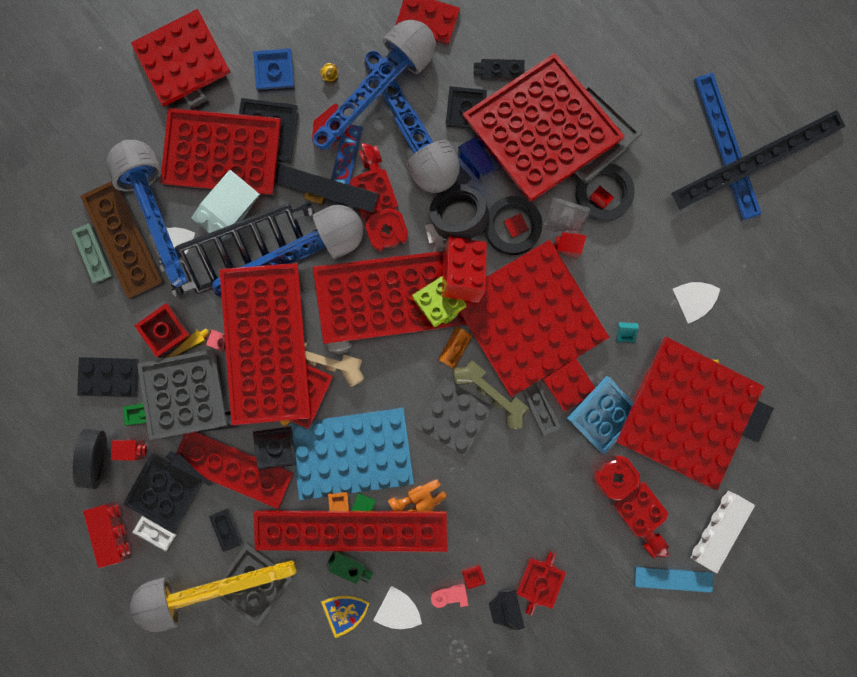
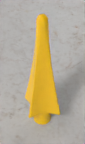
(194, 340)

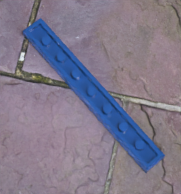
(726, 142)

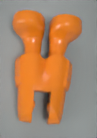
(420, 497)

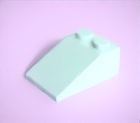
(225, 204)

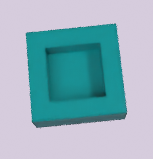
(627, 332)

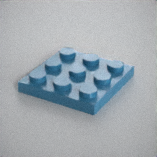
(602, 415)

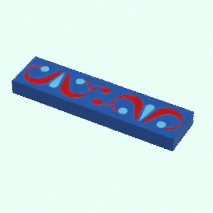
(347, 154)

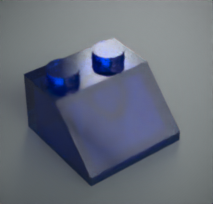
(478, 159)

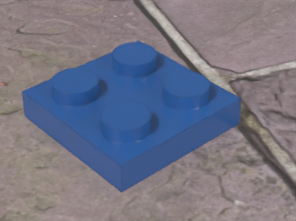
(273, 69)

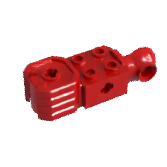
(386, 211)
(633, 503)

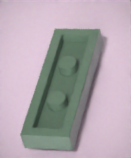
(91, 253)

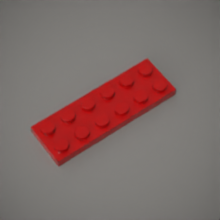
(234, 469)

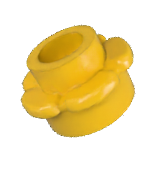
(332, 75)

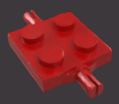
(541, 583)

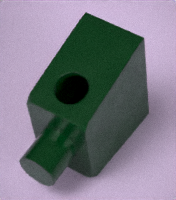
(341, 563)

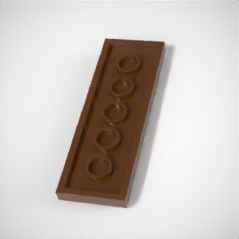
(122, 239)

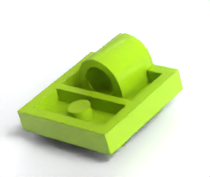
(435, 307)

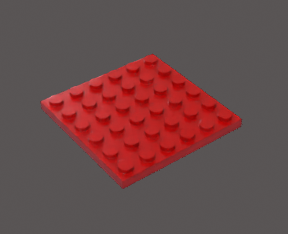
(543, 127)
(532, 319)
(690, 413)

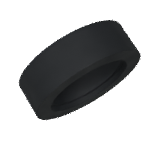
(627, 185)
(459, 193)
(524, 205)
(89, 458)

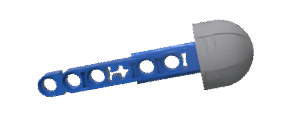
(409, 47)
(433, 164)
(134, 168)
(337, 230)

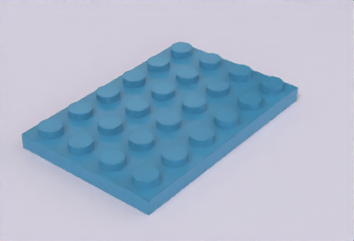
(352, 454)

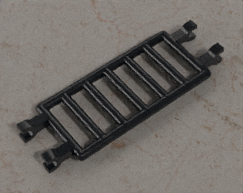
(192, 282)

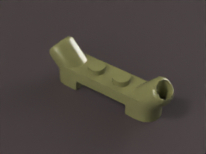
(472, 375)

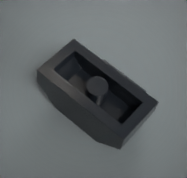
(506, 610)

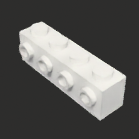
(722, 531)

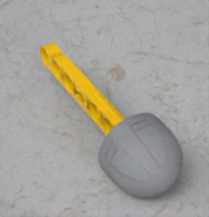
(156, 605)

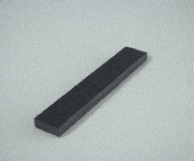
(326, 188)

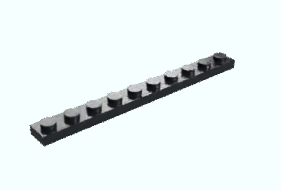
(758, 159)

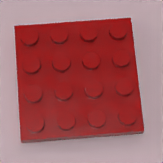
(180, 57)

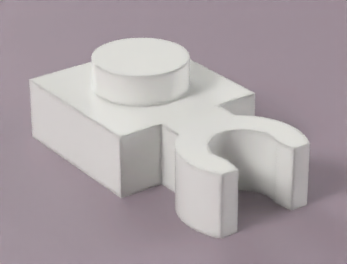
(433, 237)

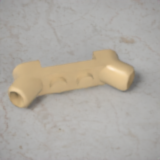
(349, 366)

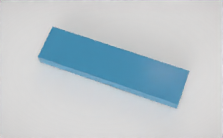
(673, 579)

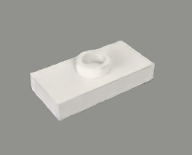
(154, 533)

